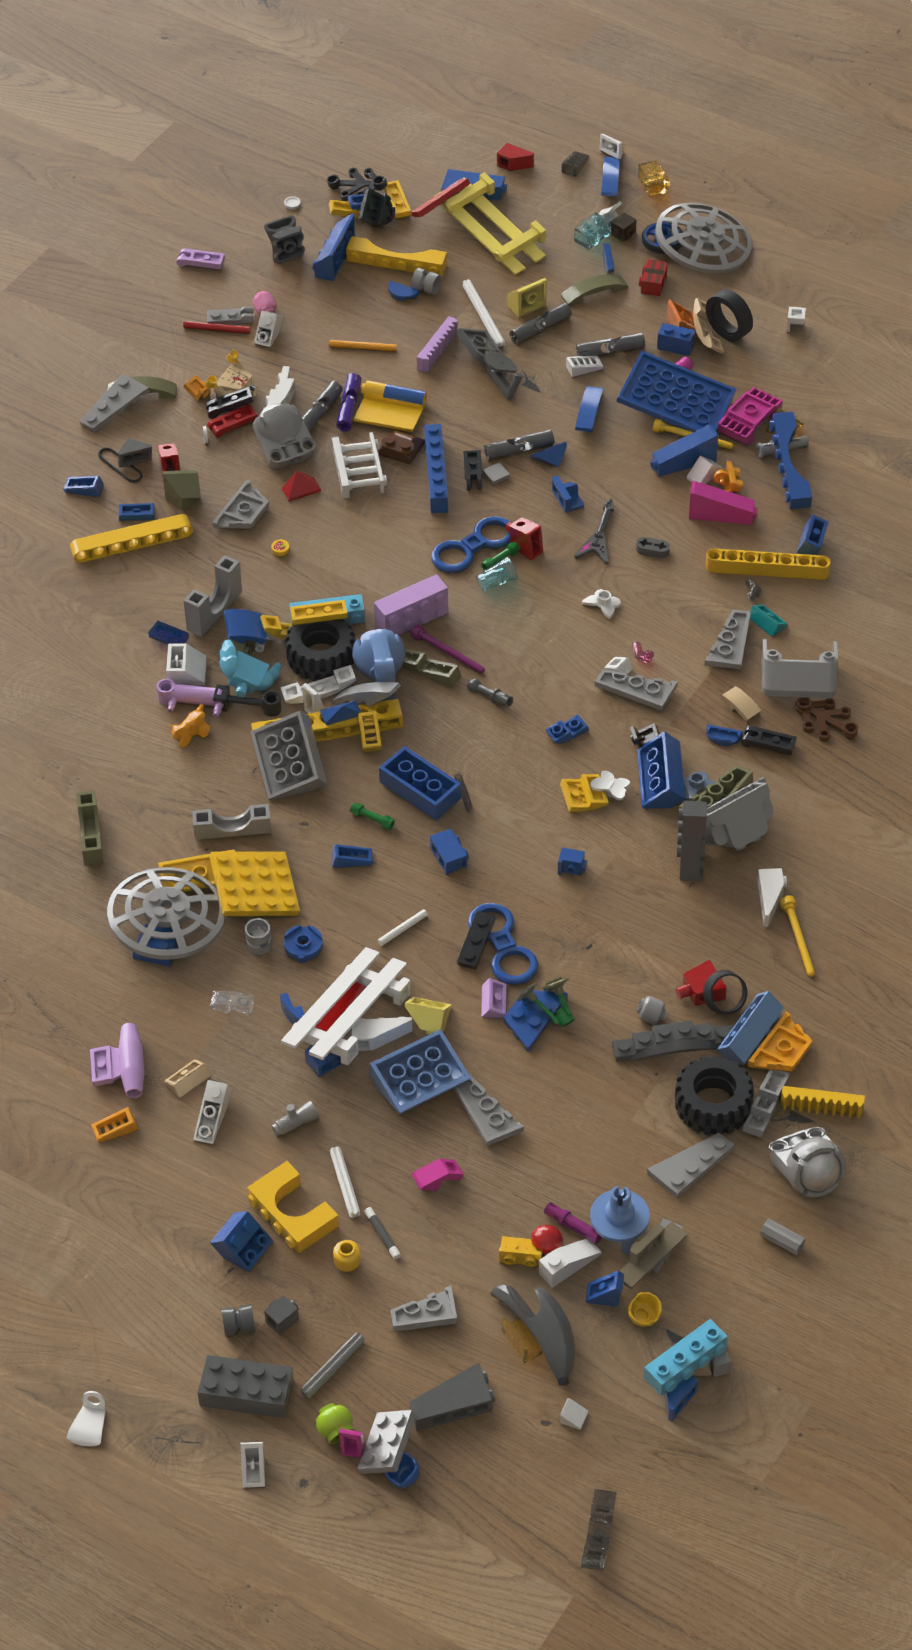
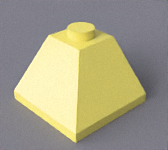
(528, 298)
(428, 1014)

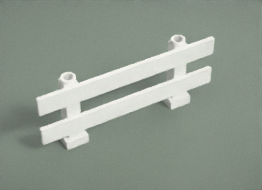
(375, 985)

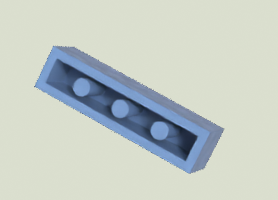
(751, 1028)

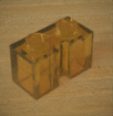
(653, 178)

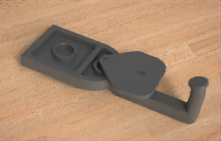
(485, 350)

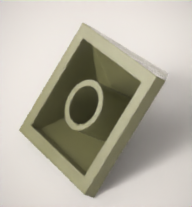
(181, 488)

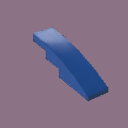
(610, 176)
(589, 409)

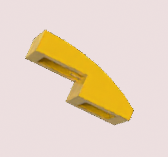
(274, 626)

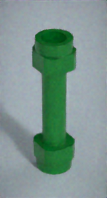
(511, 549)
(386, 821)

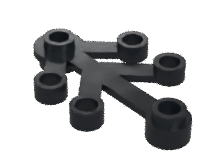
(375, 183)

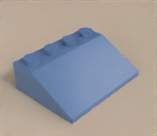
(418, 1072)

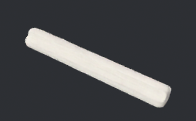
(345, 1182)

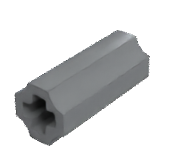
(782, 1236)

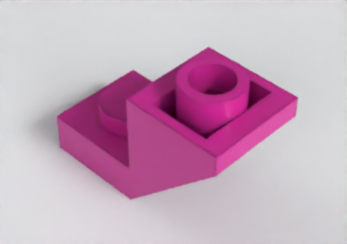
(433, 1174)

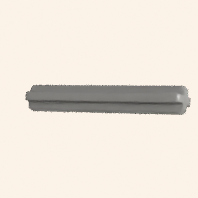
(332, 1365)

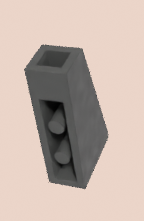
(454, 1399)

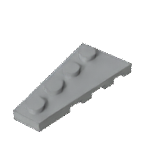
(116, 398)
(645, 691)
(486, 1113)
(688, 1166)

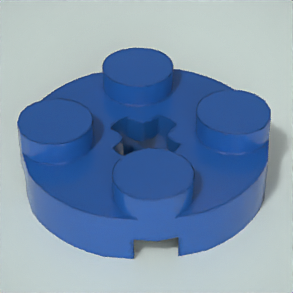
(303, 952)

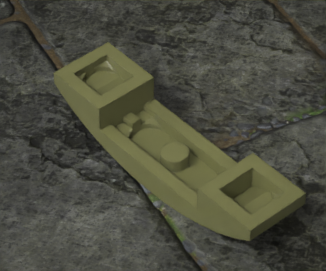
(593, 285)
(163, 387)

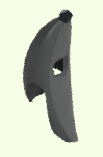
(548, 1326)

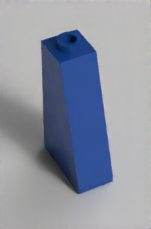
(454, 175)
(685, 451)

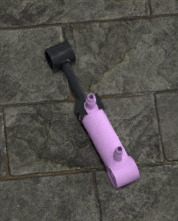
(219, 697)

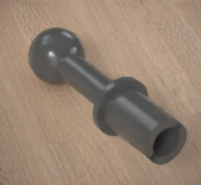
(474, 685)

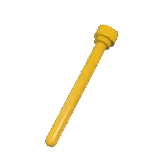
(661, 426)
(789, 905)

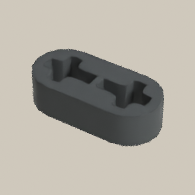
(653, 547)

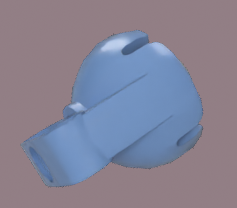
(379, 656)

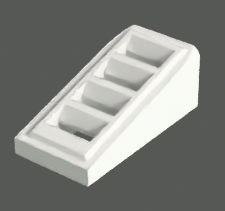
(583, 364)
(312, 701)

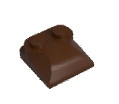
(401, 446)

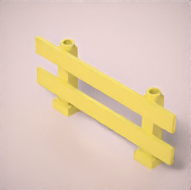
(519, 240)

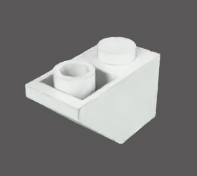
(268, 328)

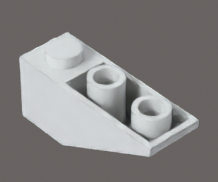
(380, 1031)
(212, 1111)

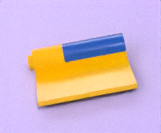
(390, 406)

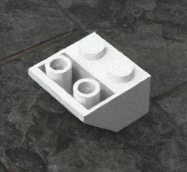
(186, 665)

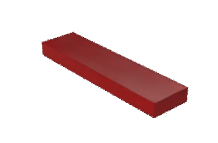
(440, 198)
(340, 1007)

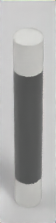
(382, 1233)

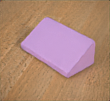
(493, 999)

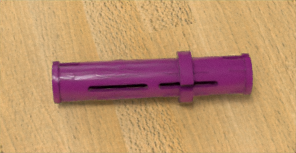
(566, 1219)

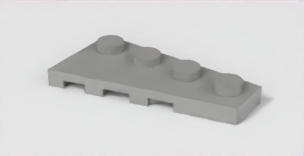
(731, 642)

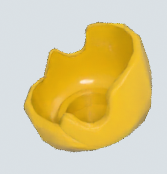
(644, 1309)

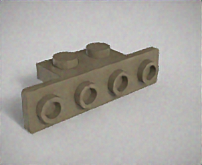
(651, 1251)

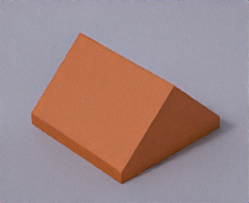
(680, 316)

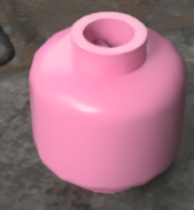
(264, 301)

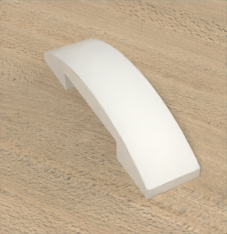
(325, 687)

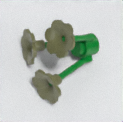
(564, 1015)

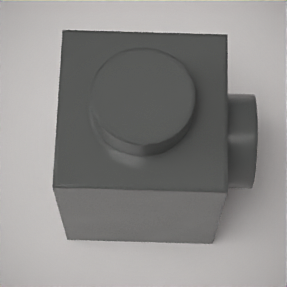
(281, 1314)

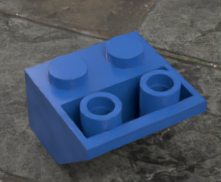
(242, 1240)

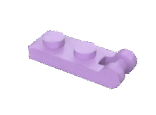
(200, 259)

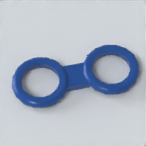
(470, 545)
(505, 945)

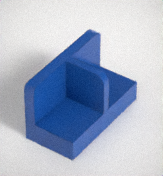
(566, 494)

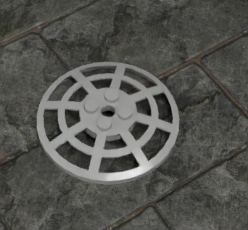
(704, 233)
(162, 917)

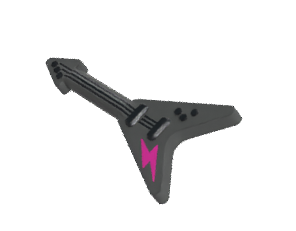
(596, 542)

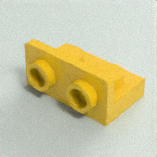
(519, 1251)

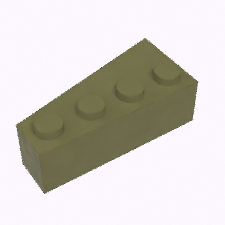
(728, 783)

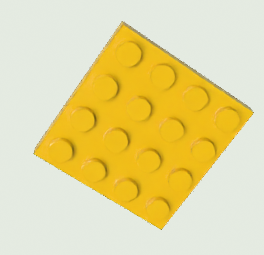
(254, 884)

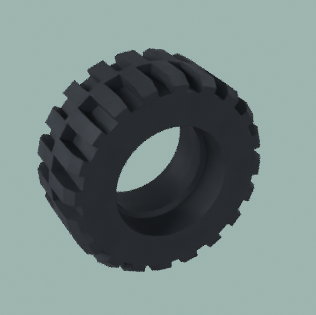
(315, 663)
(718, 1074)

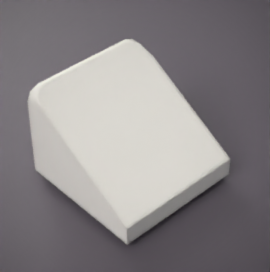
(619, 664)
(573, 1414)

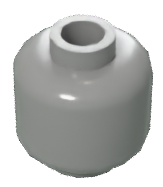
(651, 1010)

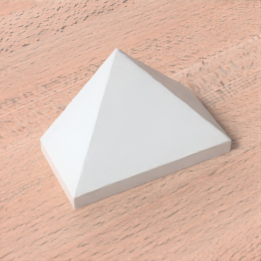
(611, 146)

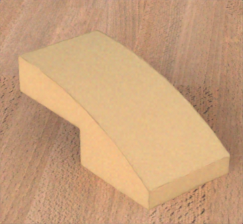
(744, 705)

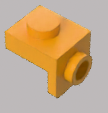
(197, 388)

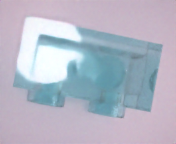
(592, 231)

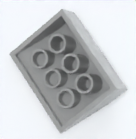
(288, 756)

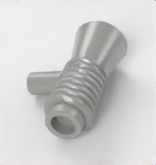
(295, 1118)

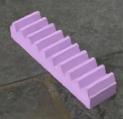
(437, 344)

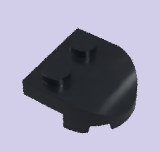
(376, 209)

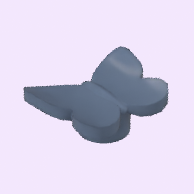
(695, 783)

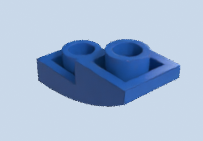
(566, 731)

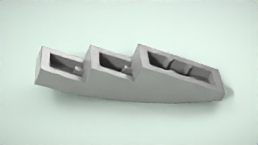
(367, 692)
(766, 1102)

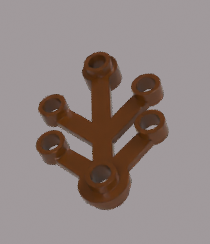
(806, 707)

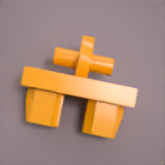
(729, 478)

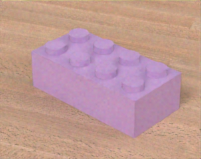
(412, 606)

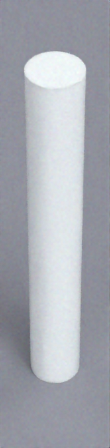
(403, 927)

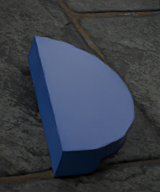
(608, 260)
(401, 292)
(723, 736)

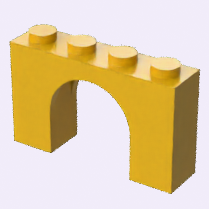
(298, 1231)

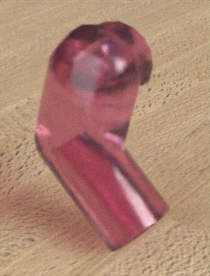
(640, 654)

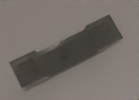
(599, 1530)

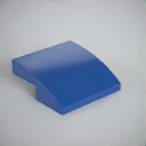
(244, 625)

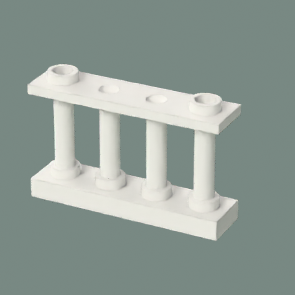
(345, 473)

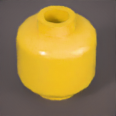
(347, 1255)

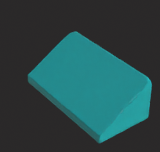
(767, 619)

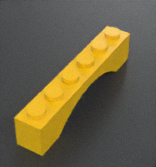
(365, 252)

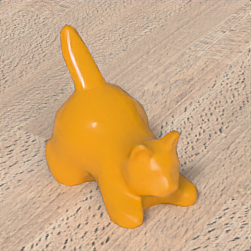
(191, 726)

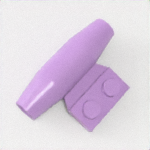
(124, 1062)

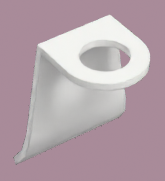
(88, 1424)

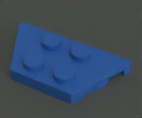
(529, 1020)

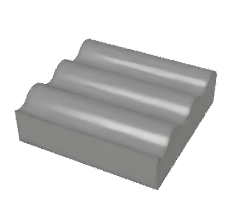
(496, 473)

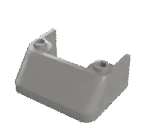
(799, 677)

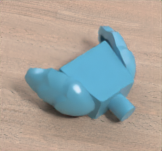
(245, 671)

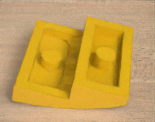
(580, 796)

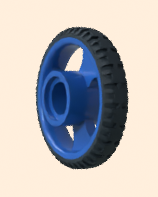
(666, 230)

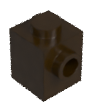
(623, 227)

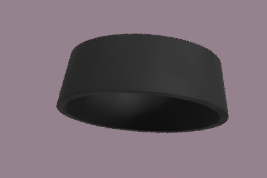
(709, 985)

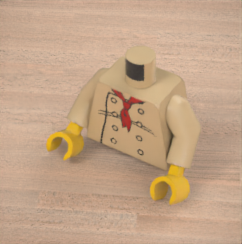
(233, 379)

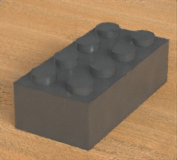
(245, 1386)

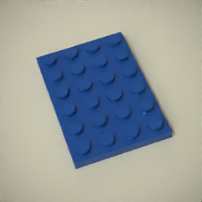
(675, 394)

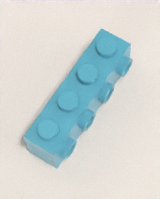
(353, 603)
(686, 1357)

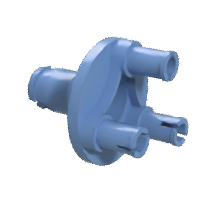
(620, 1216)

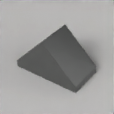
(134, 453)

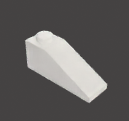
(771, 887)
(566, 1261)

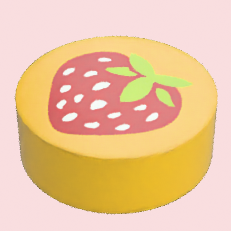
(280, 548)

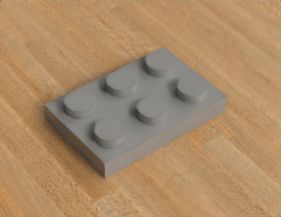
(386, 1442)

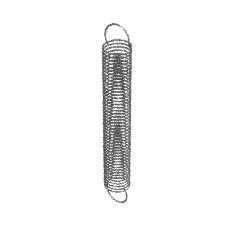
(462, 795)

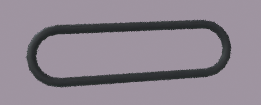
(136, 480)

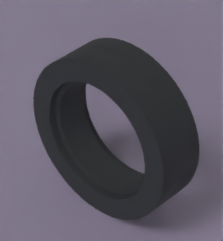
(720, 323)

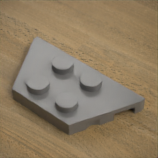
(242, 509)

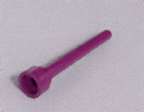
(419, 633)

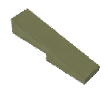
(435, 670)

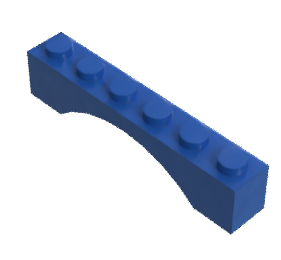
(436, 468)
(797, 489)

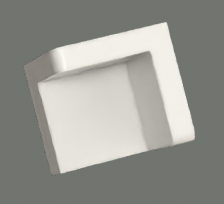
(796, 316)

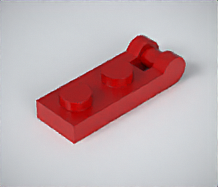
(232, 420)

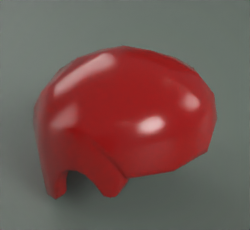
(547, 1238)

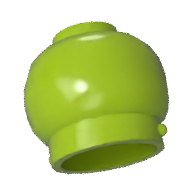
(331, 1420)

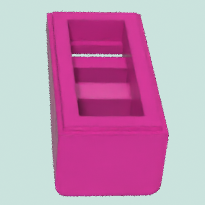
(351, 1443)

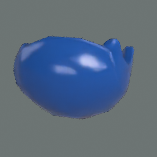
(406, 1474)

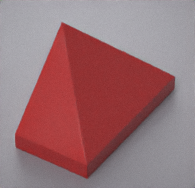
(300, 486)

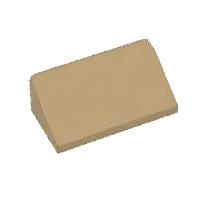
(187, 1078)

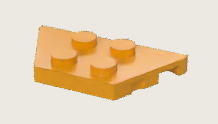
(782, 1047)

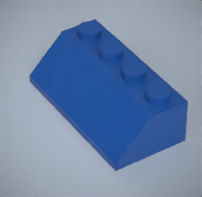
(334, 250)
(661, 772)

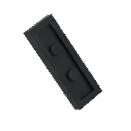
(476, 940)

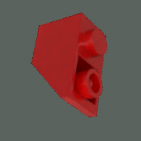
(514, 158)

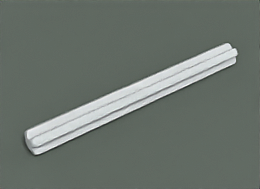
(483, 313)

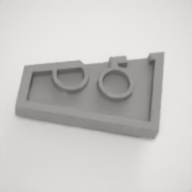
(429, 1312)

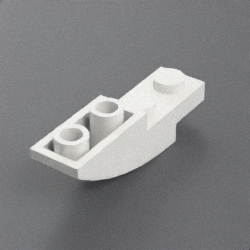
(284, 391)

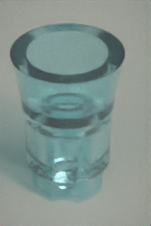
(497, 575)

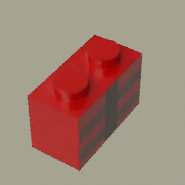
(653, 277)

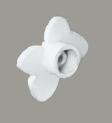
(610, 213)
(603, 600)
(612, 786)

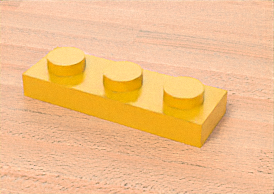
(398, 199)
(318, 612)

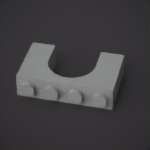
(204, 612)

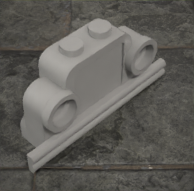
(740, 817)

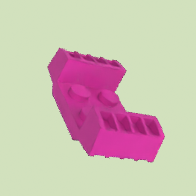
(748, 414)

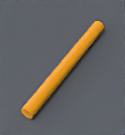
(362, 345)

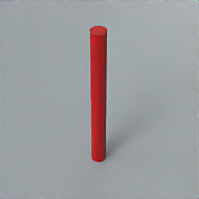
(216, 327)

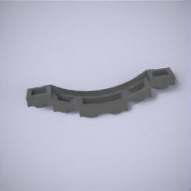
(670, 1039)

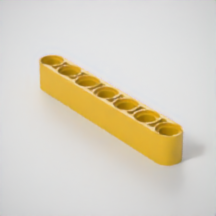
(131, 538)
(768, 564)

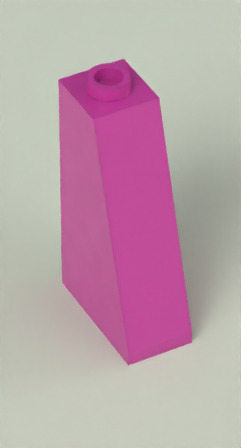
(720, 505)

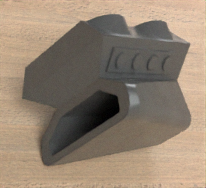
(285, 239)

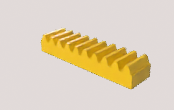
(823, 1101)

